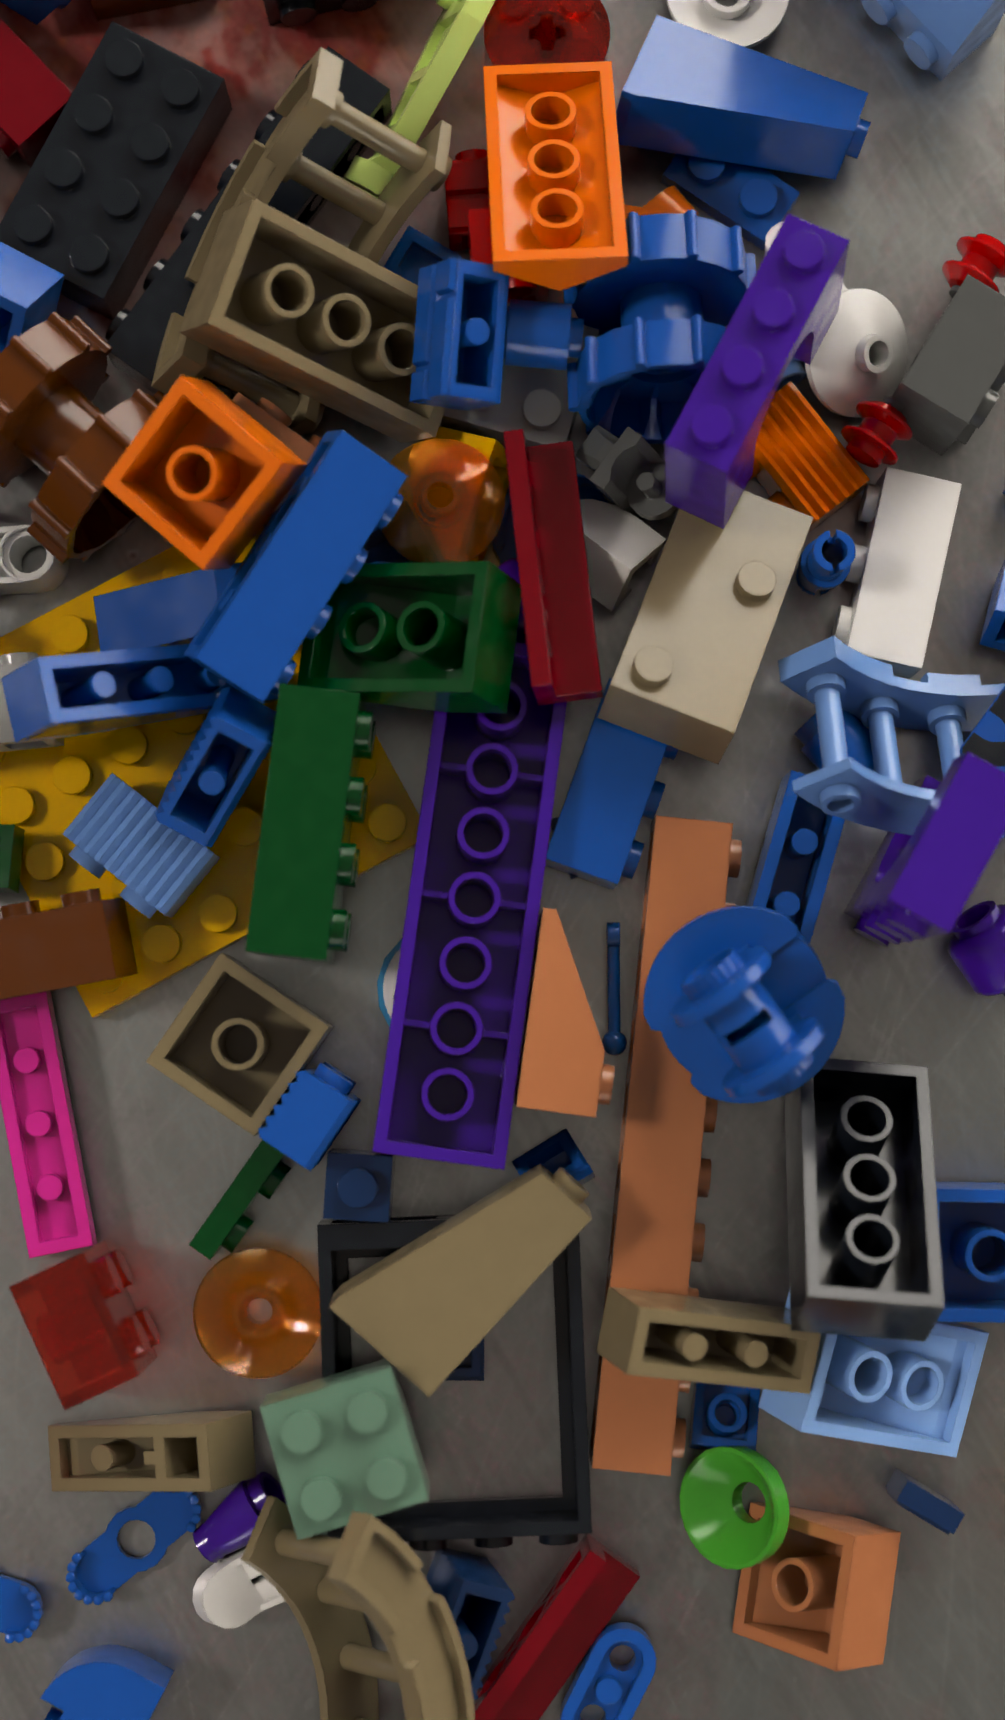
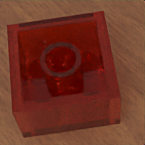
(87, 1323)

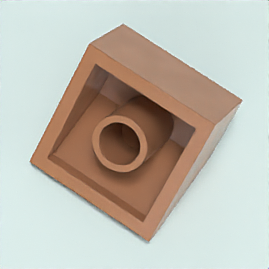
(822, 1590)

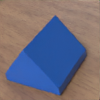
(556, 1153)

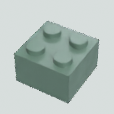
(345, 1447)

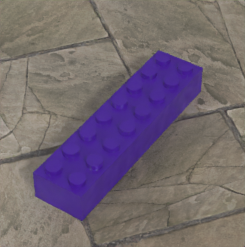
(471, 930)

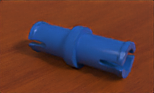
(825, 562)

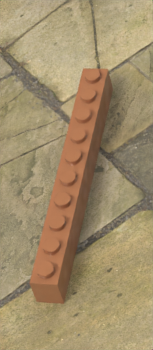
(659, 1152)

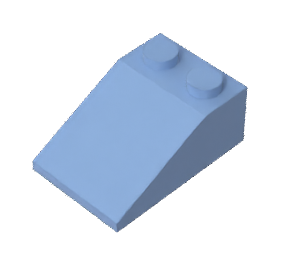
(888, 1389)

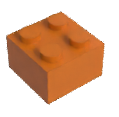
(204, 473)

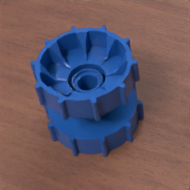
(656, 322)

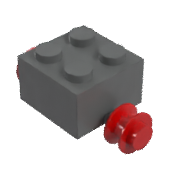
(953, 374)

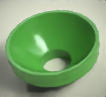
(715, 1511)

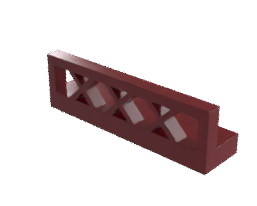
(553, 570)
(555, 1634)

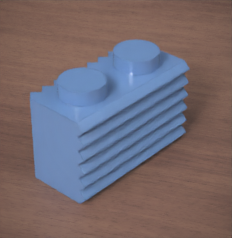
(123, 836)

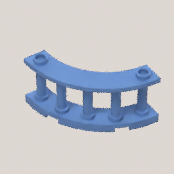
(847, 680)

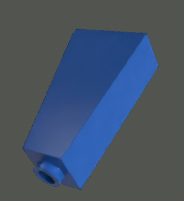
(736, 105)

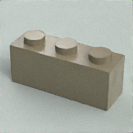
(706, 1341)

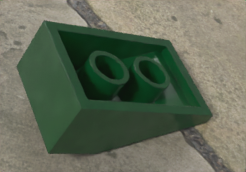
(420, 637)

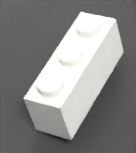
(898, 568)

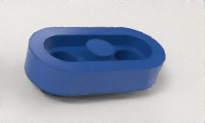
(611, 1685)

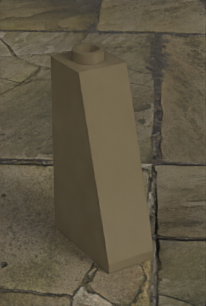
(459, 1279)

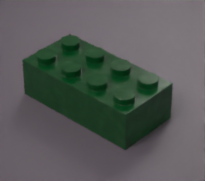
(308, 824)

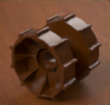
(52, 423)

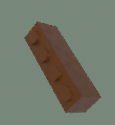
(64, 945)

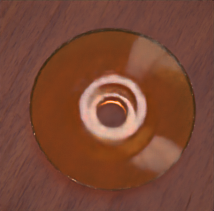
(453, 531)
(252, 1346)

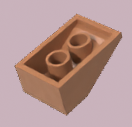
(561, 1044)

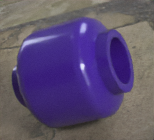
(980, 947)

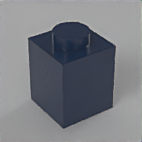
(359, 1185)

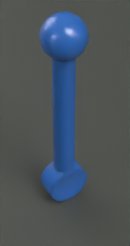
(613, 1041)

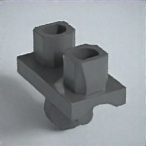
(627, 472)

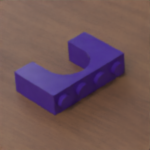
(777, 319)
(926, 878)

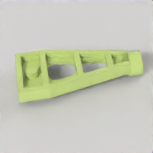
(428, 82)

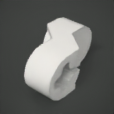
(229, 1596)

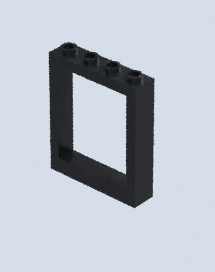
(486, 1520)

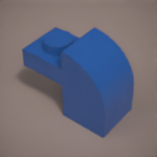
(107, 1685)

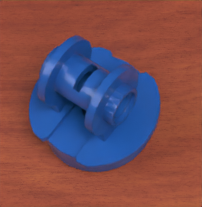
(744, 1004)

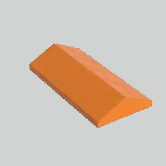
(554, 172)

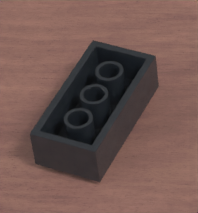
(116, 167)
(863, 1202)

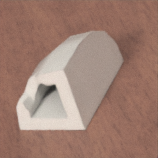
(615, 549)

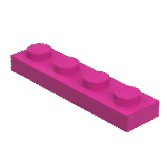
(42, 1128)

